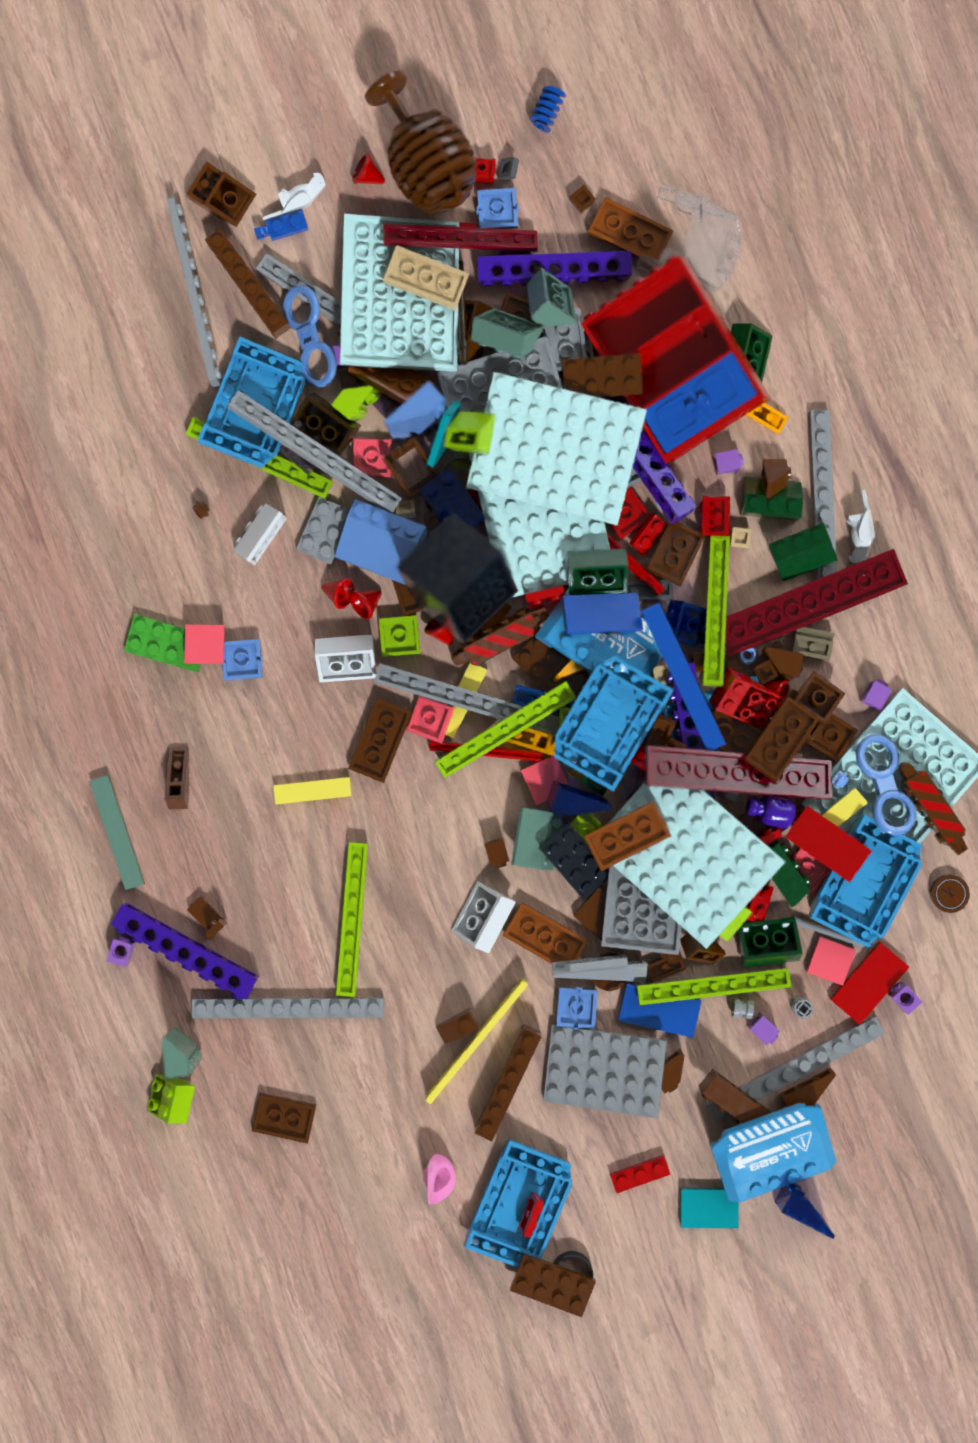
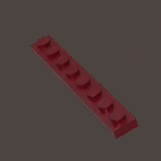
(460, 237)

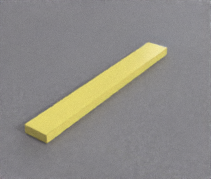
(476, 1040)

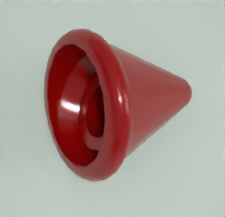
(367, 172)
(339, 592)
(365, 602)
(438, 632)
(780, 687)

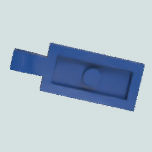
(282, 226)

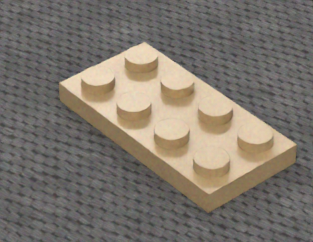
(425, 278)

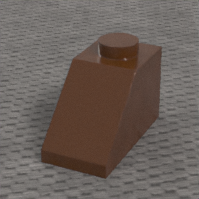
(774, 475)
(784, 662)
(696, 951)
(457, 1026)
(672, 1071)

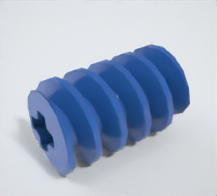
(545, 106)

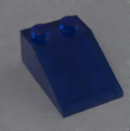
(448, 495)
(687, 623)
(574, 801)
(795, 1204)

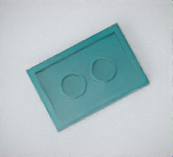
(438, 449)
(707, 1209)

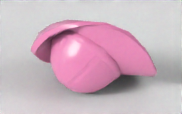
(439, 1178)

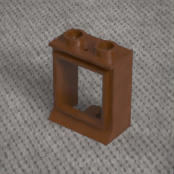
(399, 452)

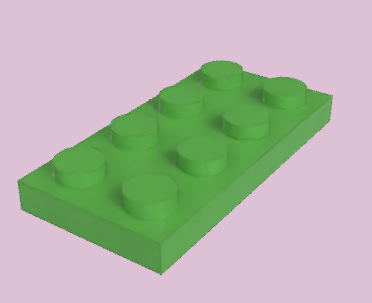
(158, 642)

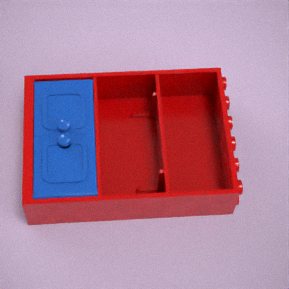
(690, 361)

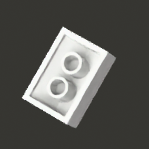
(259, 533)
(345, 658)
(483, 917)

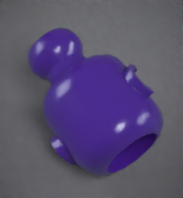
(772, 811)

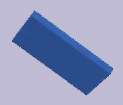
(602, 613)
(672, 1017)

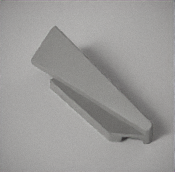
(601, 968)

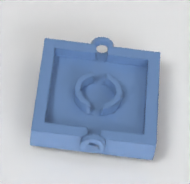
(497, 208)
(242, 660)
(576, 1007)

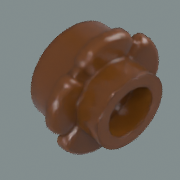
(201, 509)

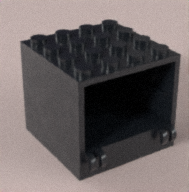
(458, 578)

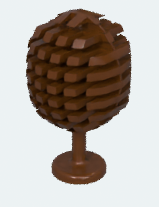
(426, 151)

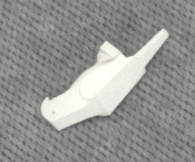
(299, 196)
(862, 532)

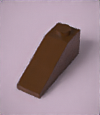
(177, 778)
(809, 1090)

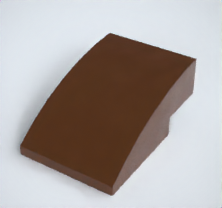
(220, 194)
(819, 698)

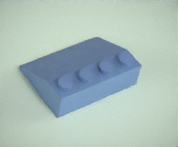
(417, 415)
(378, 540)

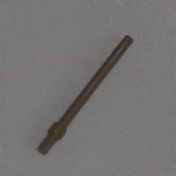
(463, 343)

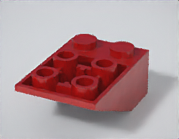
(745, 699)

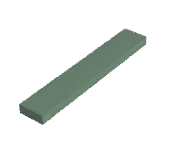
(117, 832)

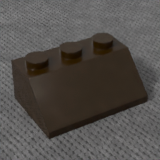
(325, 424)

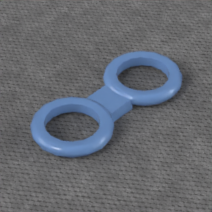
(309, 336)
(885, 784)

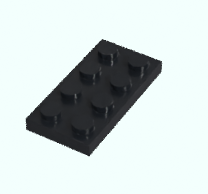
(574, 860)

